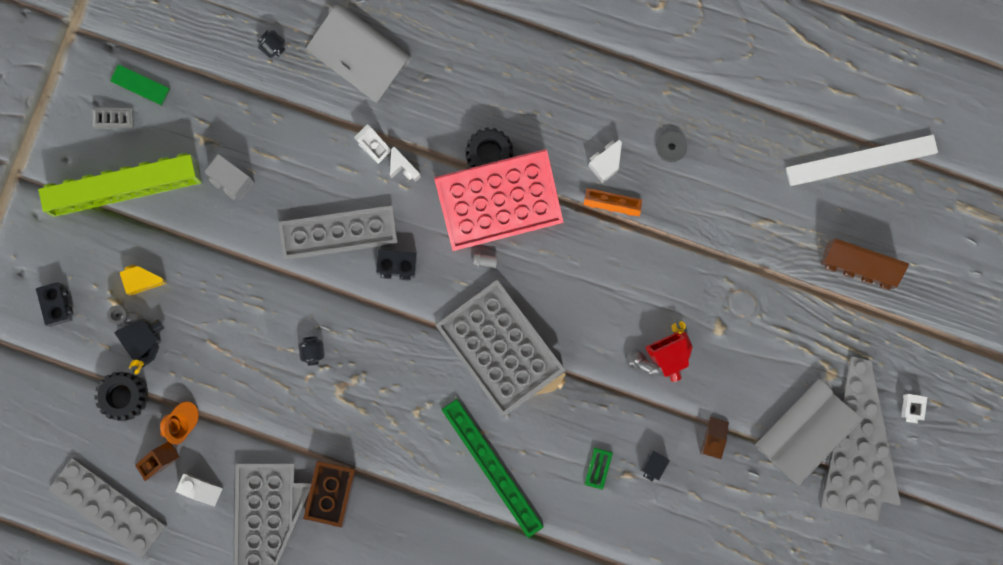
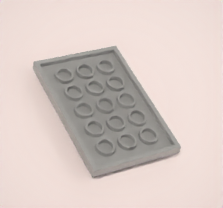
(500, 348)

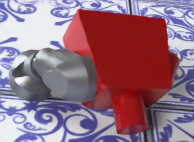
(668, 355)

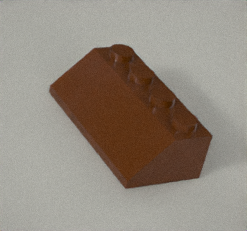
(864, 264)

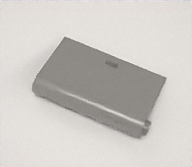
(357, 52)
(808, 432)

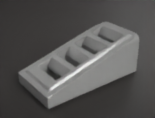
(112, 111)

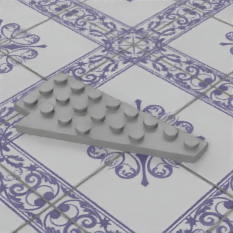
(861, 465)
(265, 511)

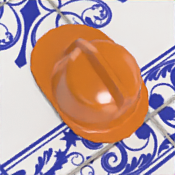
(179, 422)

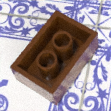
(329, 494)

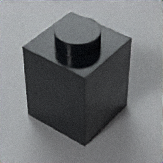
(654, 466)

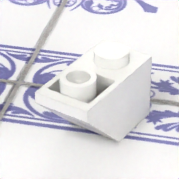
(606, 163)

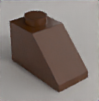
(715, 438)
(157, 460)

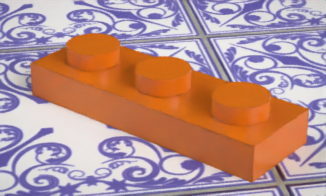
(612, 202)

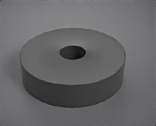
(671, 155)

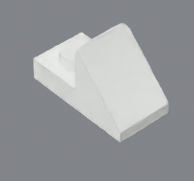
(372, 144)
(399, 162)

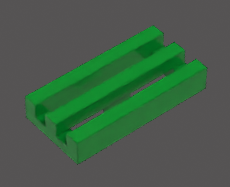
(593, 484)

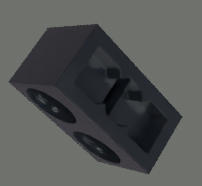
(397, 259)
(49, 306)

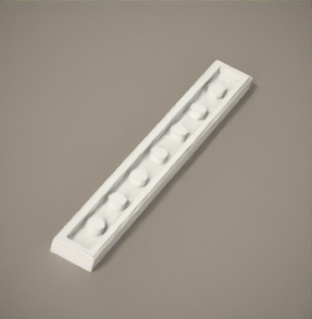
(861, 160)

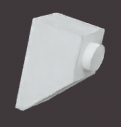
(199, 489)

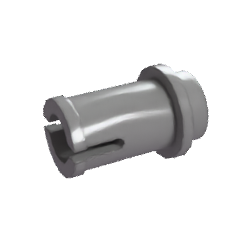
(485, 260)

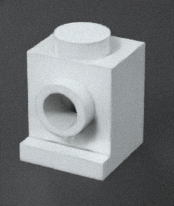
(918, 403)

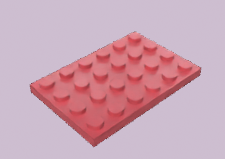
(499, 199)

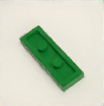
(139, 85)

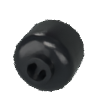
(271, 43)
(311, 350)

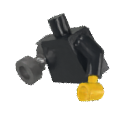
(138, 337)

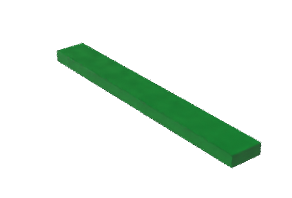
(492, 468)

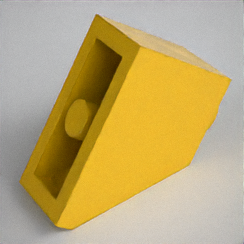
(139, 280)

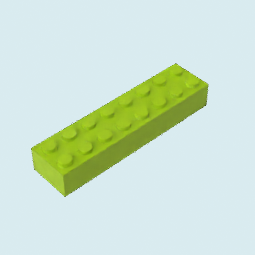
(120, 185)

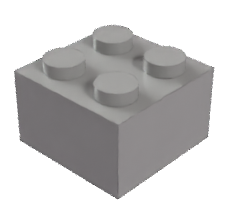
(230, 178)

